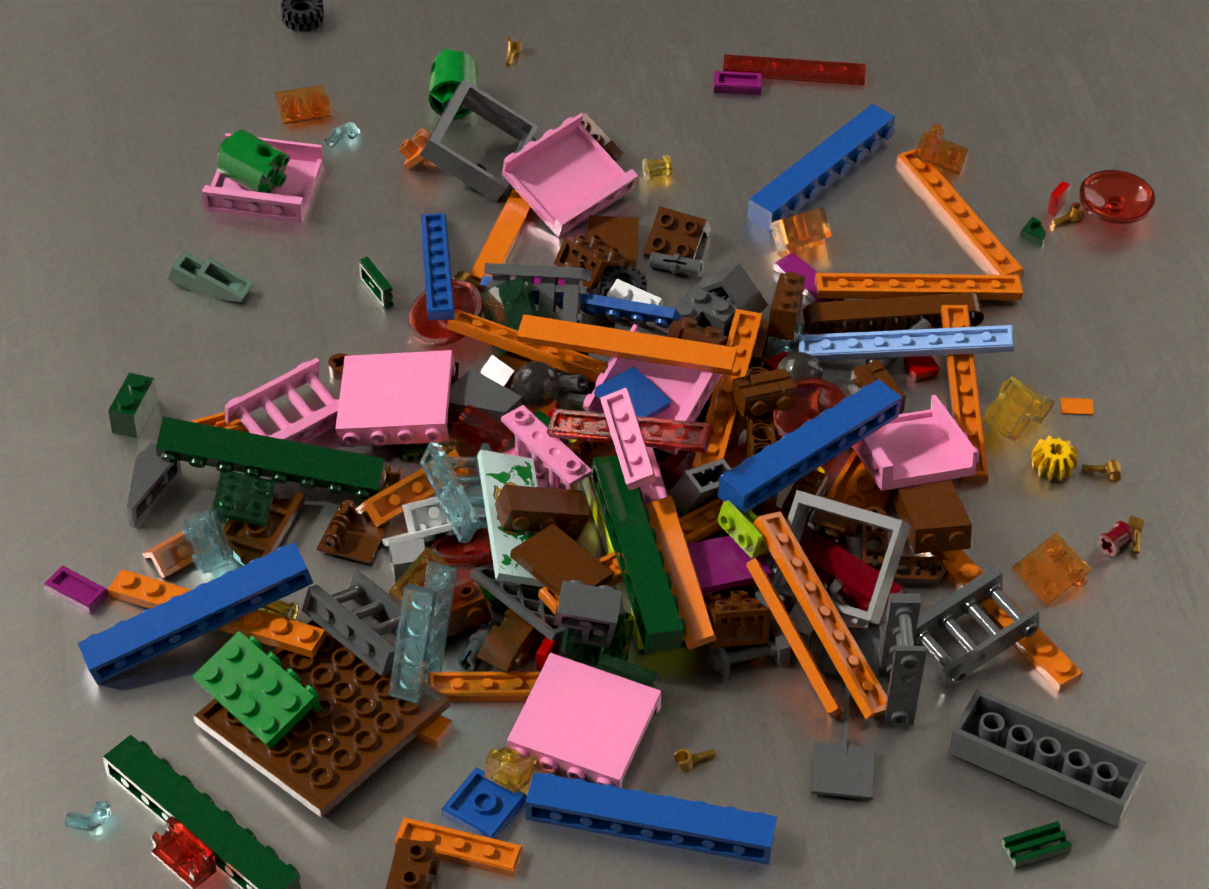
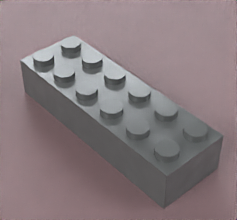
(1046, 757)

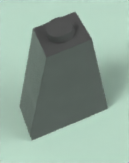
(483, 394)
(698, 486)

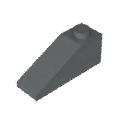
(149, 482)

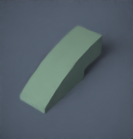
(209, 278)

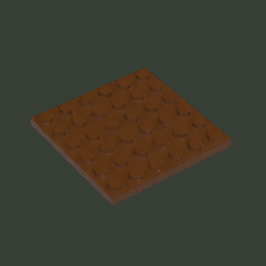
(342, 742)

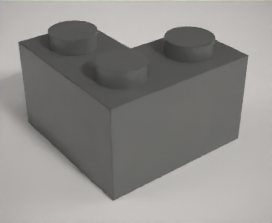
(735, 287)
(707, 309)
(590, 610)

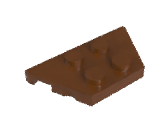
(255, 541)

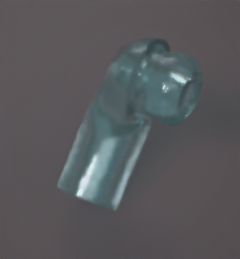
(339, 132)
(790, 344)
(92, 820)

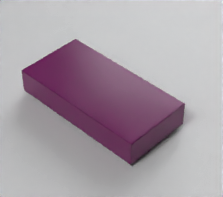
(737, 83)
(76, 589)

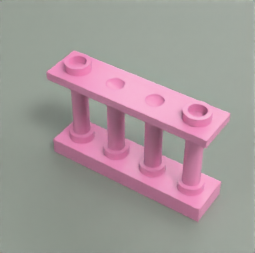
(313, 422)
(636, 459)
(553, 461)

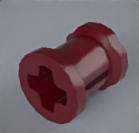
(1113, 540)

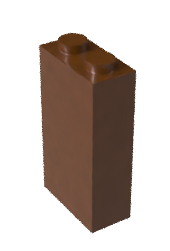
(934, 516)

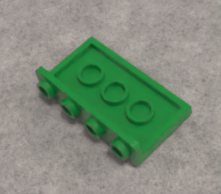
(256, 688)

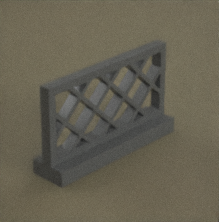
(519, 603)

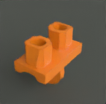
(412, 151)

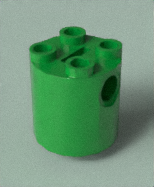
(446, 75)
(252, 162)

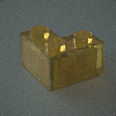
(1016, 407)

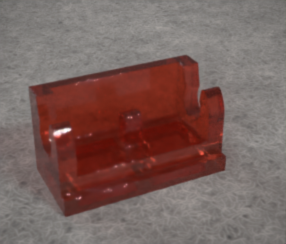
(478, 428)
(183, 854)

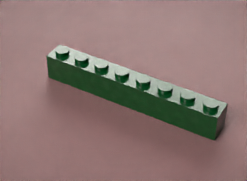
(269, 457)
(638, 557)
(169, 794)

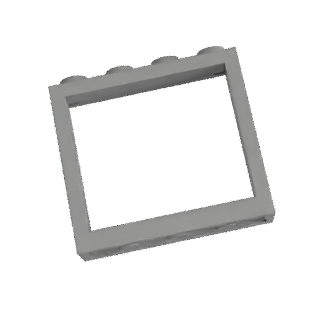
(796, 521)

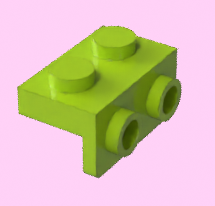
(742, 529)

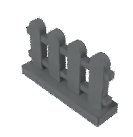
(548, 286)

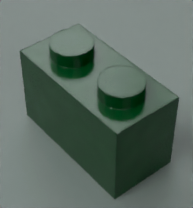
(133, 405)

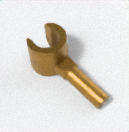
(513, 48)
(1074, 215)
(463, 275)
(1111, 468)
(390, 478)
(1137, 526)
(684, 754)

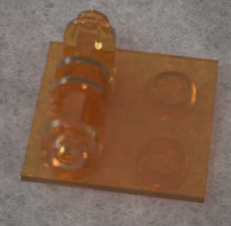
(303, 104)
(939, 152)
(1052, 569)

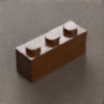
(786, 306)
(539, 507)

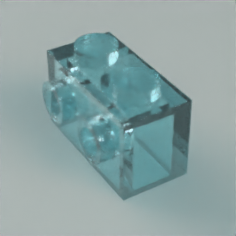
(208, 541)

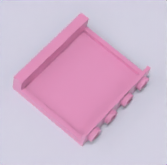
(567, 176)
(283, 203)
(683, 386)
(395, 398)
(918, 449)
(583, 721)

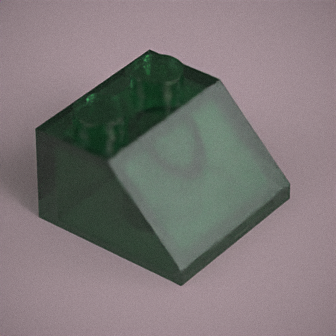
(509, 302)

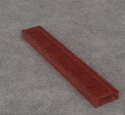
(797, 69)
(655, 431)

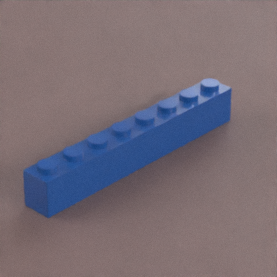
(821, 166)
(809, 446)
(195, 613)
(651, 818)

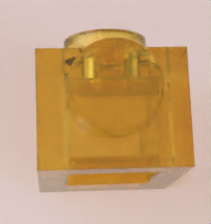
(509, 768)

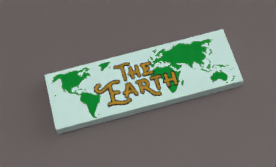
(495, 471)

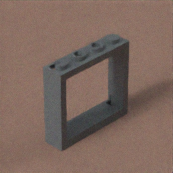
(493, 112)

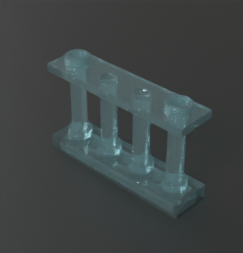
(450, 489)
(422, 631)

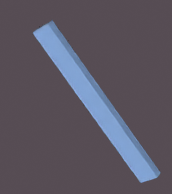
(908, 343)

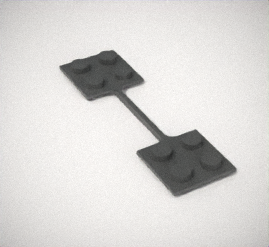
(843, 767)

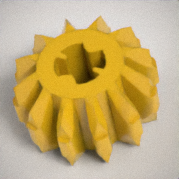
(1054, 458)

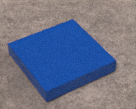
(644, 394)
(483, 805)

